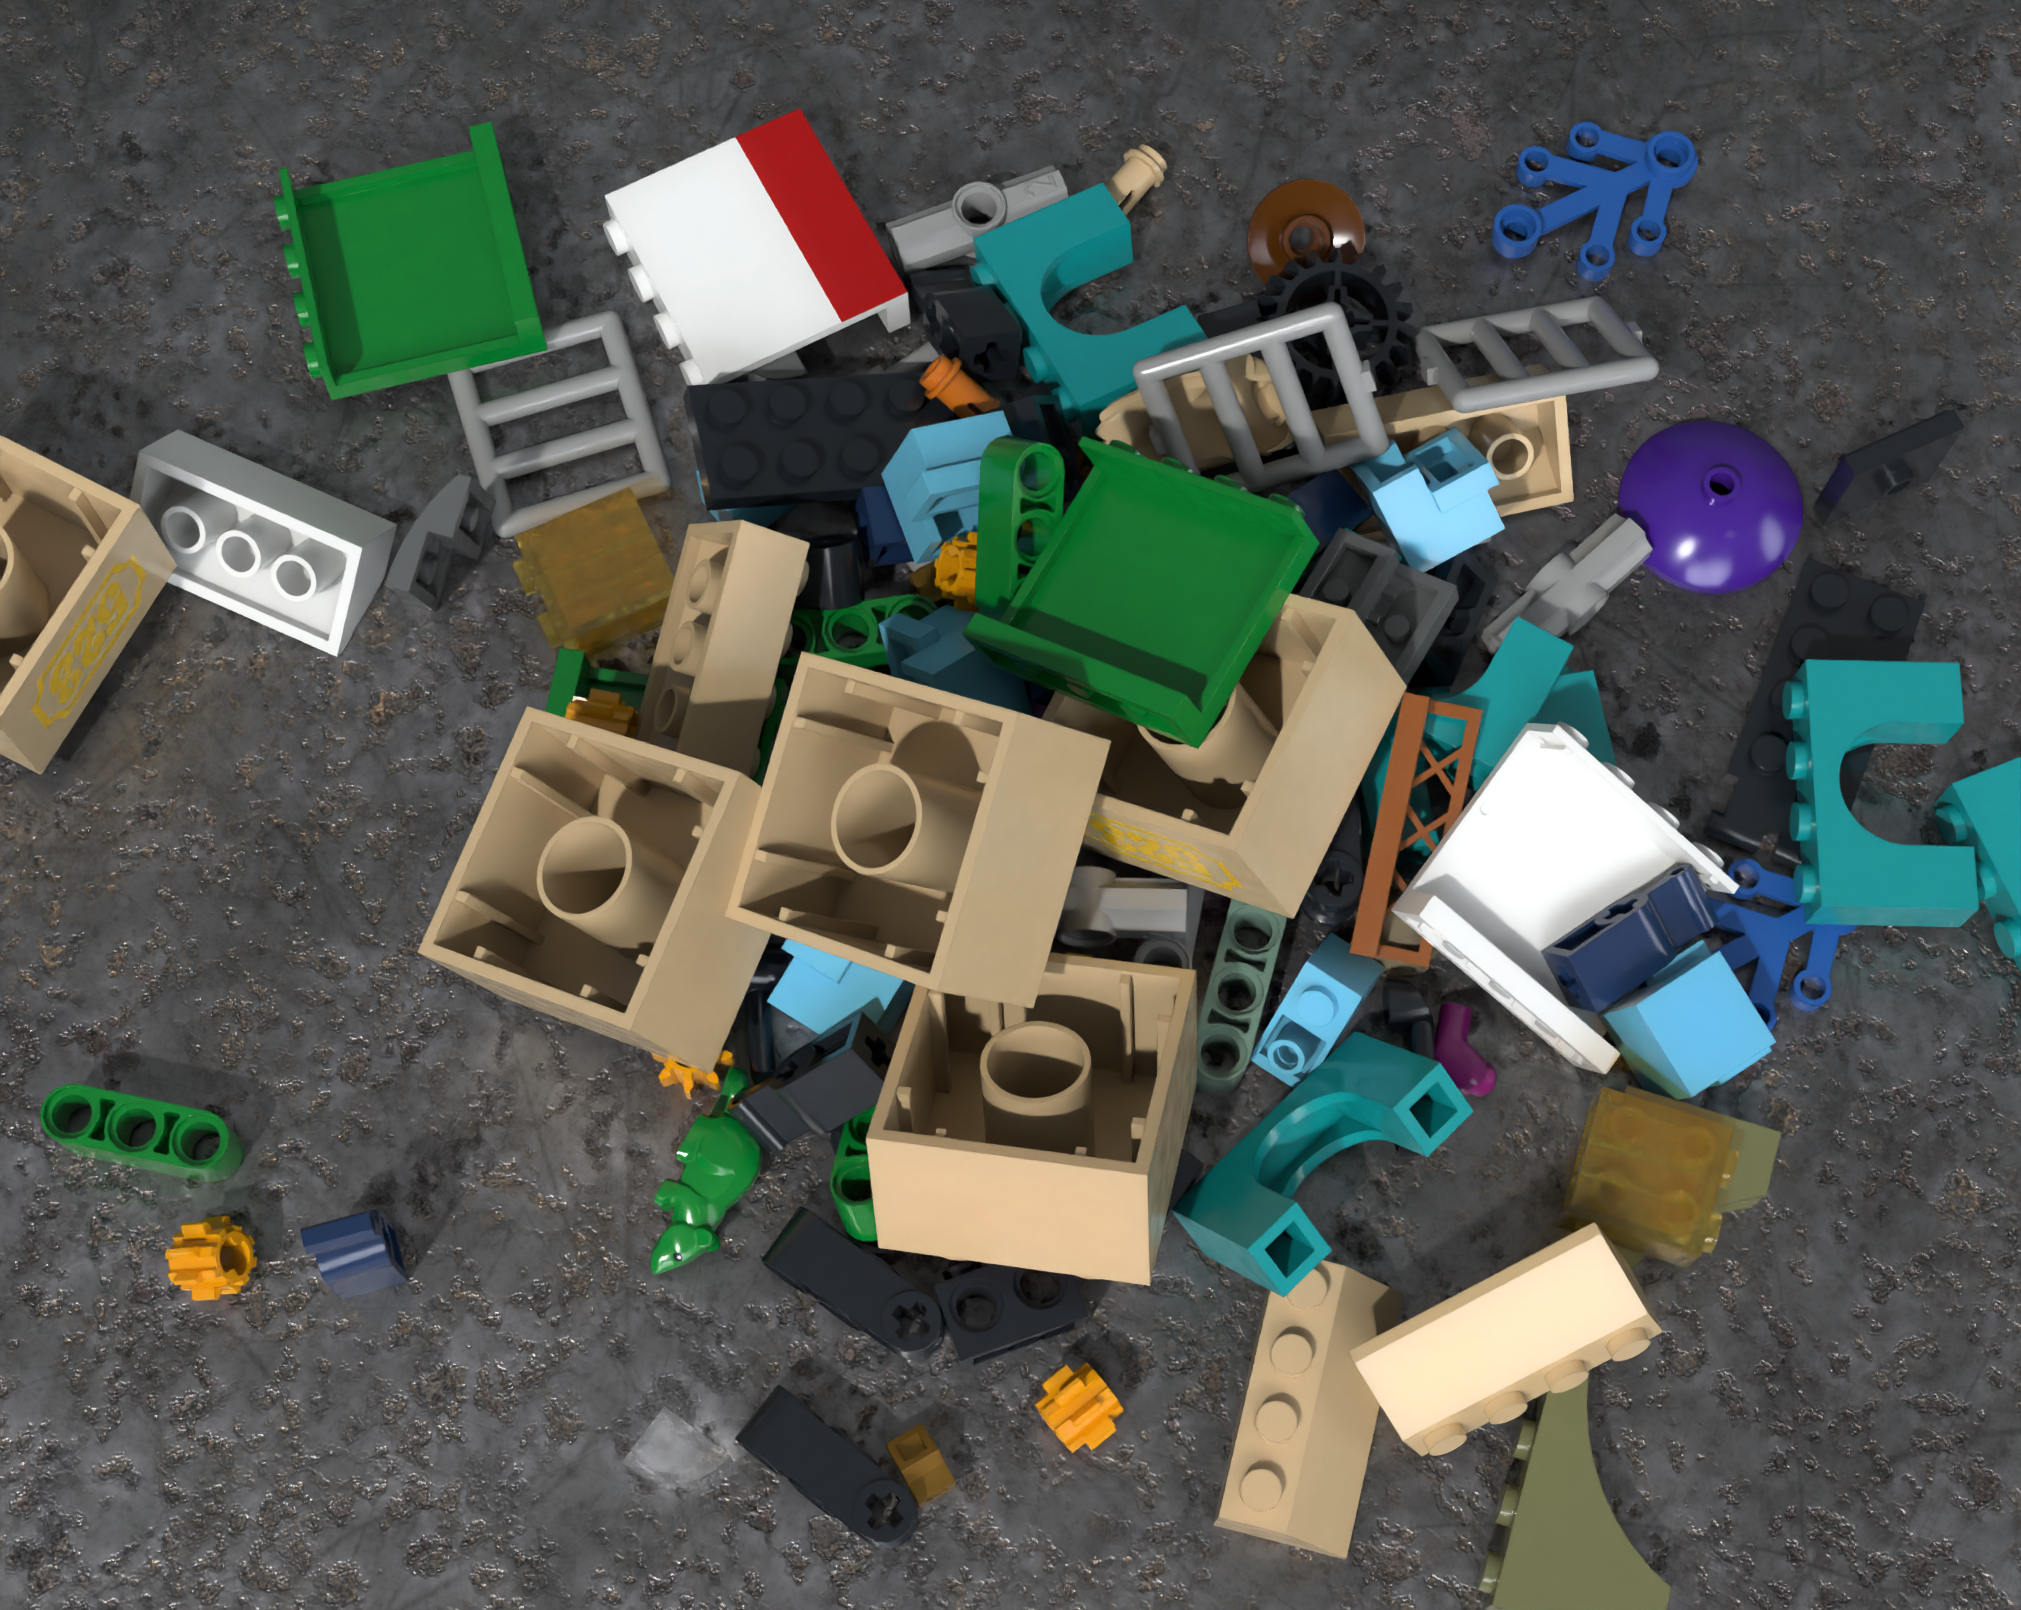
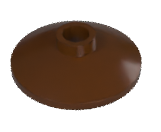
(1306, 202)

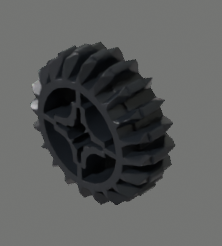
(1380, 327)

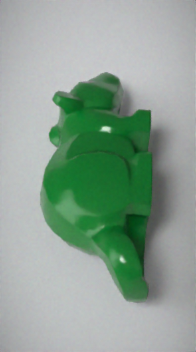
(719, 1170)

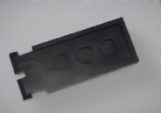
(803, 436)
(1825, 619)

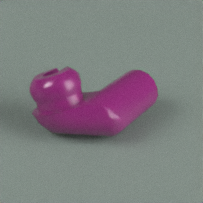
(1457, 1056)

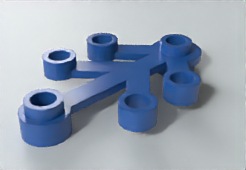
(1600, 191)
(1769, 940)

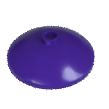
(1705, 537)

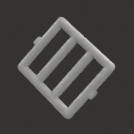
(1270, 338)
(1516, 382)
(637, 428)

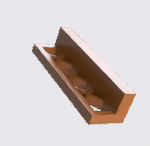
(1393, 814)

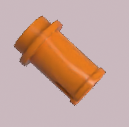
(956, 388)

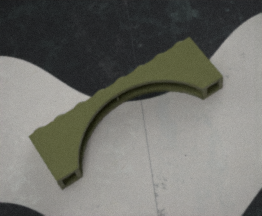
(1558, 1528)

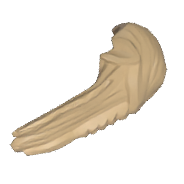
(1129, 420)

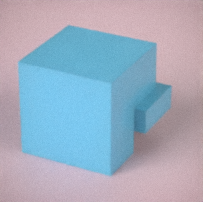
(937, 480)
(1431, 498)
(942, 658)
(829, 990)
(1688, 1026)

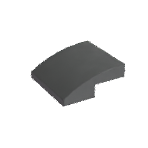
(448, 525)
(1391, 599)

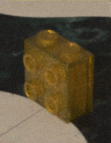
(595, 575)
(1649, 1177)

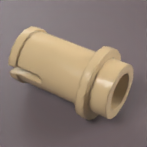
(1140, 171)

